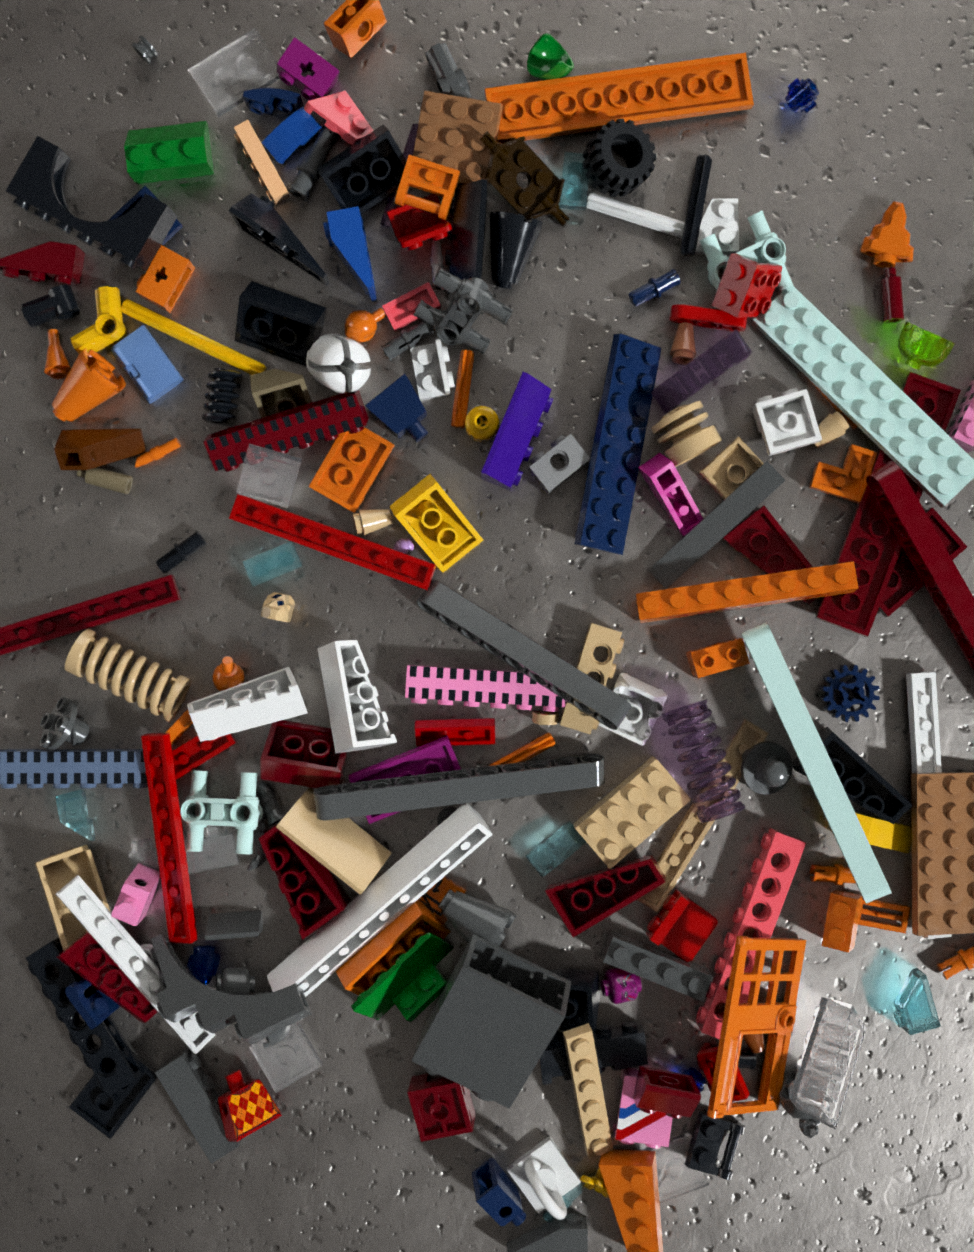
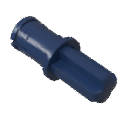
(654, 288)

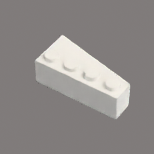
(351, 699)

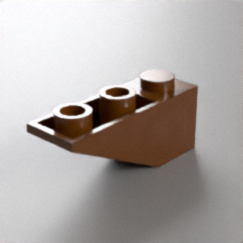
(97, 447)

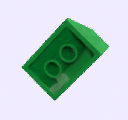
(169, 152)

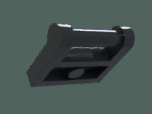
(707, 1142)

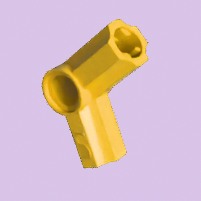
(108, 313)

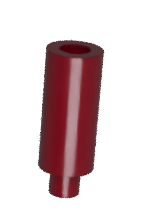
(892, 297)

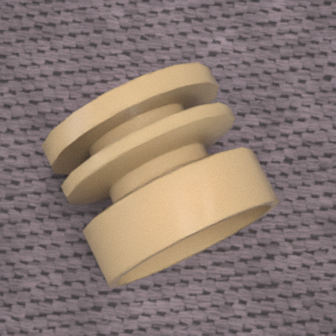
(686, 433)

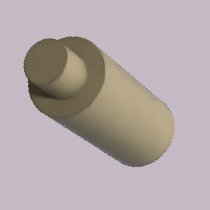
(107, 479)

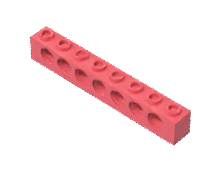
(743, 918)

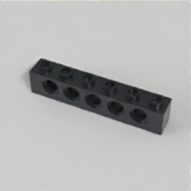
(112, 1042)

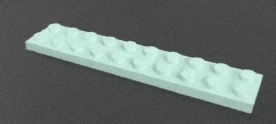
(866, 396)

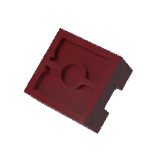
(440, 1107)

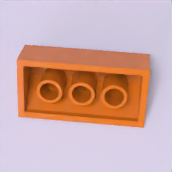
(383, 950)

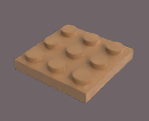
(451, 133)

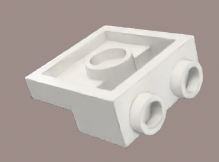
(786, 421)

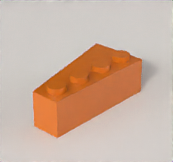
(634, 1195)

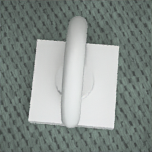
(545, 1177)

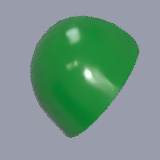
(549, 59)

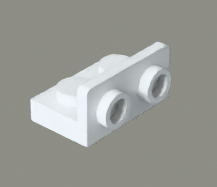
(430, 370)

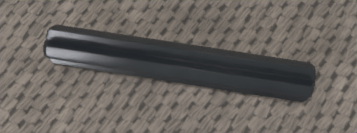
(695, 205)

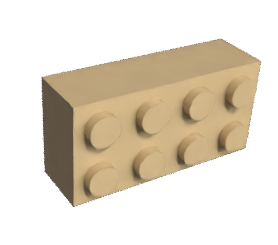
(631, 812)

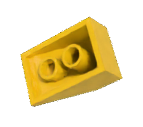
(436, 523)

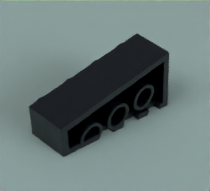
(615, 1047)

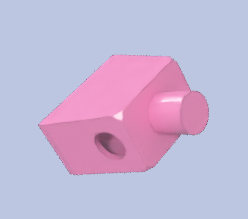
(135, 899)

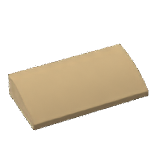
(335, 843)

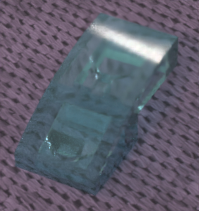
(555, 849)

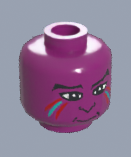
(620, 985)

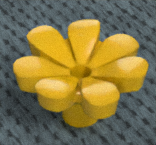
(595, 1182)

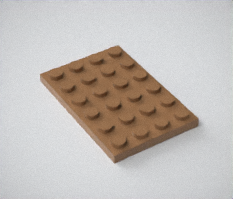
(942, 853)

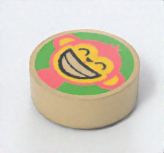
(545, 717)

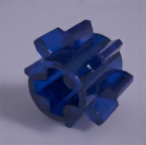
(802, 95)

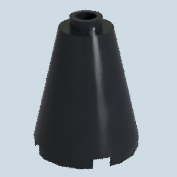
(511, 246)

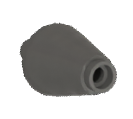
(476, 917)

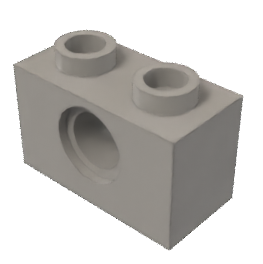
(574, 459)

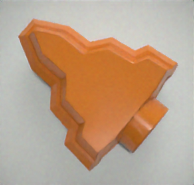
(890, 239)

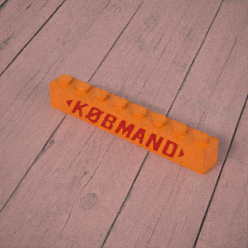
(747, 592)

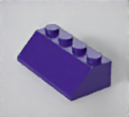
(516, 432)

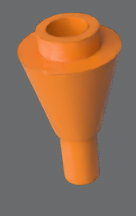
(56, 360)

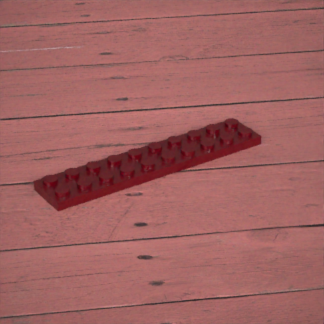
(870, 537)

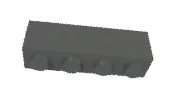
(656, 965)
(196, 1101)

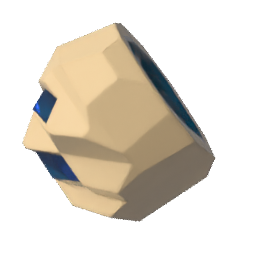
(278, 607)

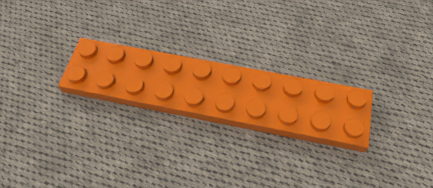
(631, 94)

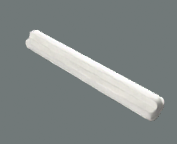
(635, 215)

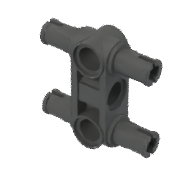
(469, 301)

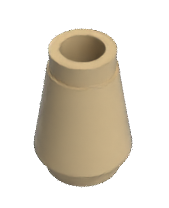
(831, 428)
(371, 520)

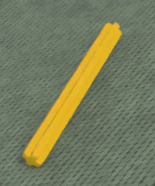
(192, 338)

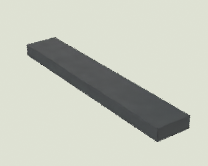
(716, 524)

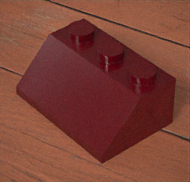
(301, 756)

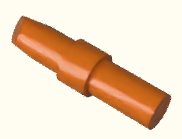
(157, 452)

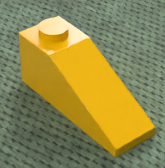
(885, 834)

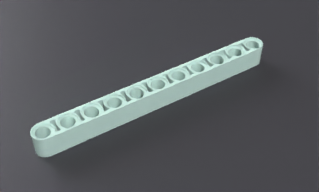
(816, 763)

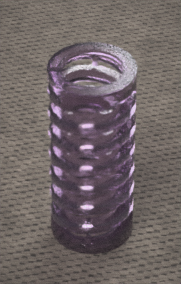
(697, 713)

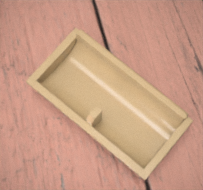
(55, 874)

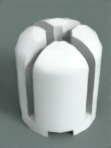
(346, 355)

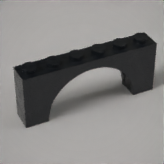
(131, 237)

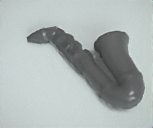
(272, 813)

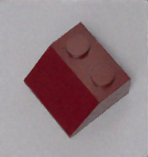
(666, 1092)

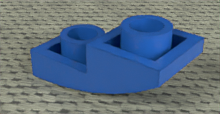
(292, 132)

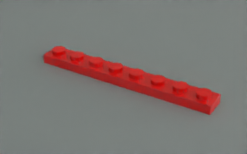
(332, 542)
(169, 837)

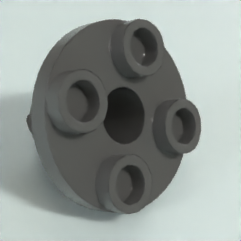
(63, 726)
(766, 767)

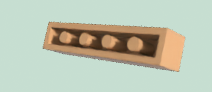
(261, 162)

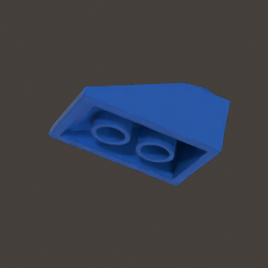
(348, 237)

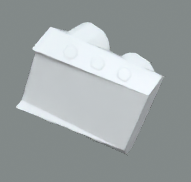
(646, 706)

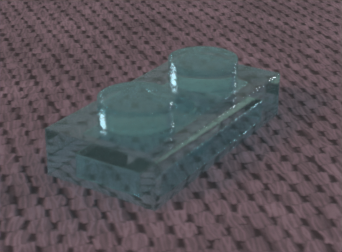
(575, 184)
(272, 563)

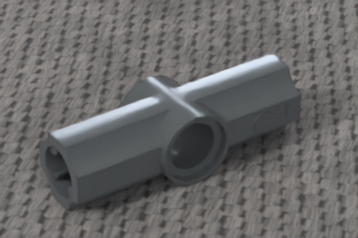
(448, 76)

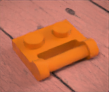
(429, 178)

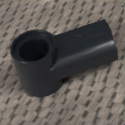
(58, 304)

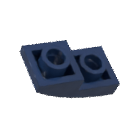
(266, 99)

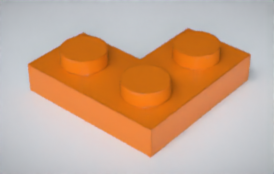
(847, 481)

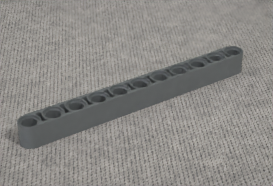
(459, 786)

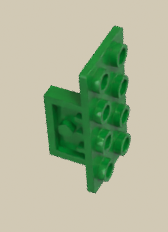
(409, 983)

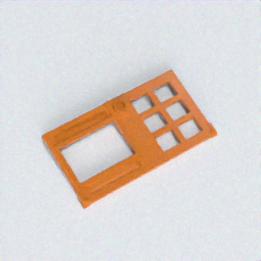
(757, 1018)

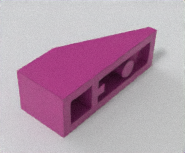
(671, 492)

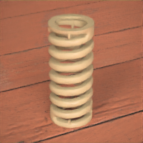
(83, 646)

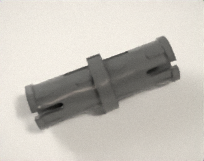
(407, 339)

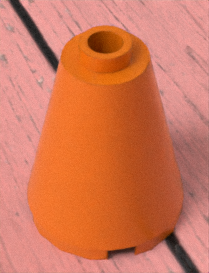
(86, 386)

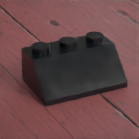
(365, 171)
(278, 322)

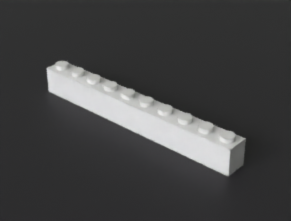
(382, 901)

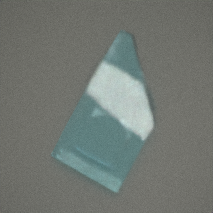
(74, 813)

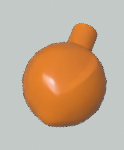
(362, 325)
(227, 674)

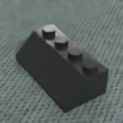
(467, 231)

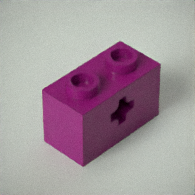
(300, 59)

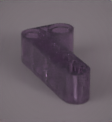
(702, 371)

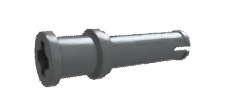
(308, 171)

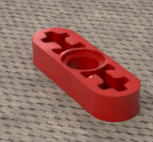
(706, 318)

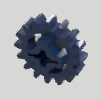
(842, 700)

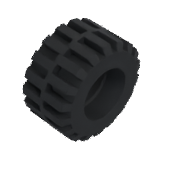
(632, 145)

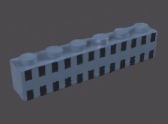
(72, 766)

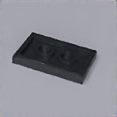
(110, 1112)

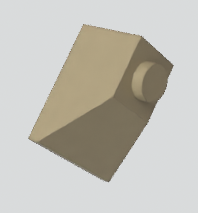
(278, 391)

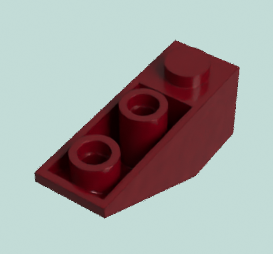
(46, 261)

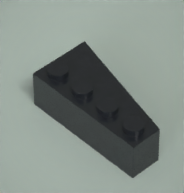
(861, 781)

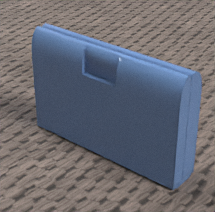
(147, 364)

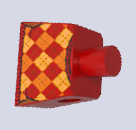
(245, 1107)

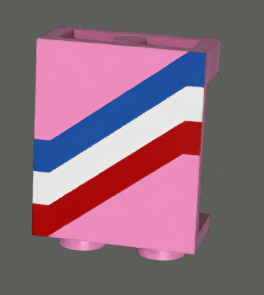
(635, 1124)

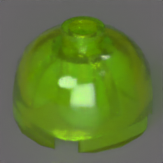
(922, 347)

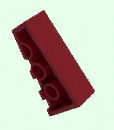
(307, 884)
(601, 893)

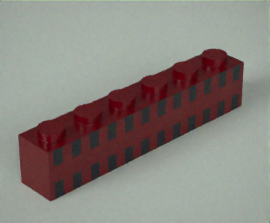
(288, 429)

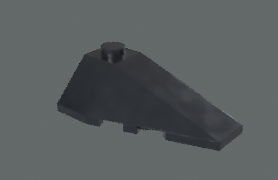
(265, 225)
(583, 998)

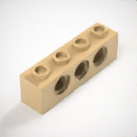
(613, 643)

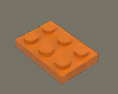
(351, 467)

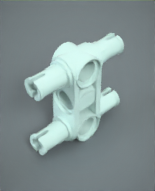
(755, 252)
(221, 812)

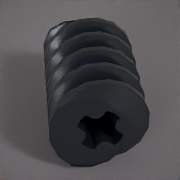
(221, 396)

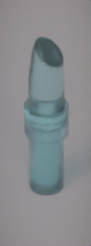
(568, 1199)

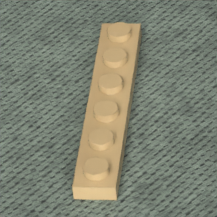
(588, 1090)

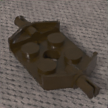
(543, 186)

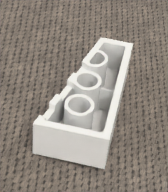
(247, 705)

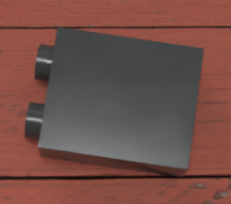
(492, 1022)

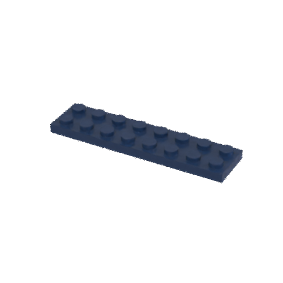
(618, 444)

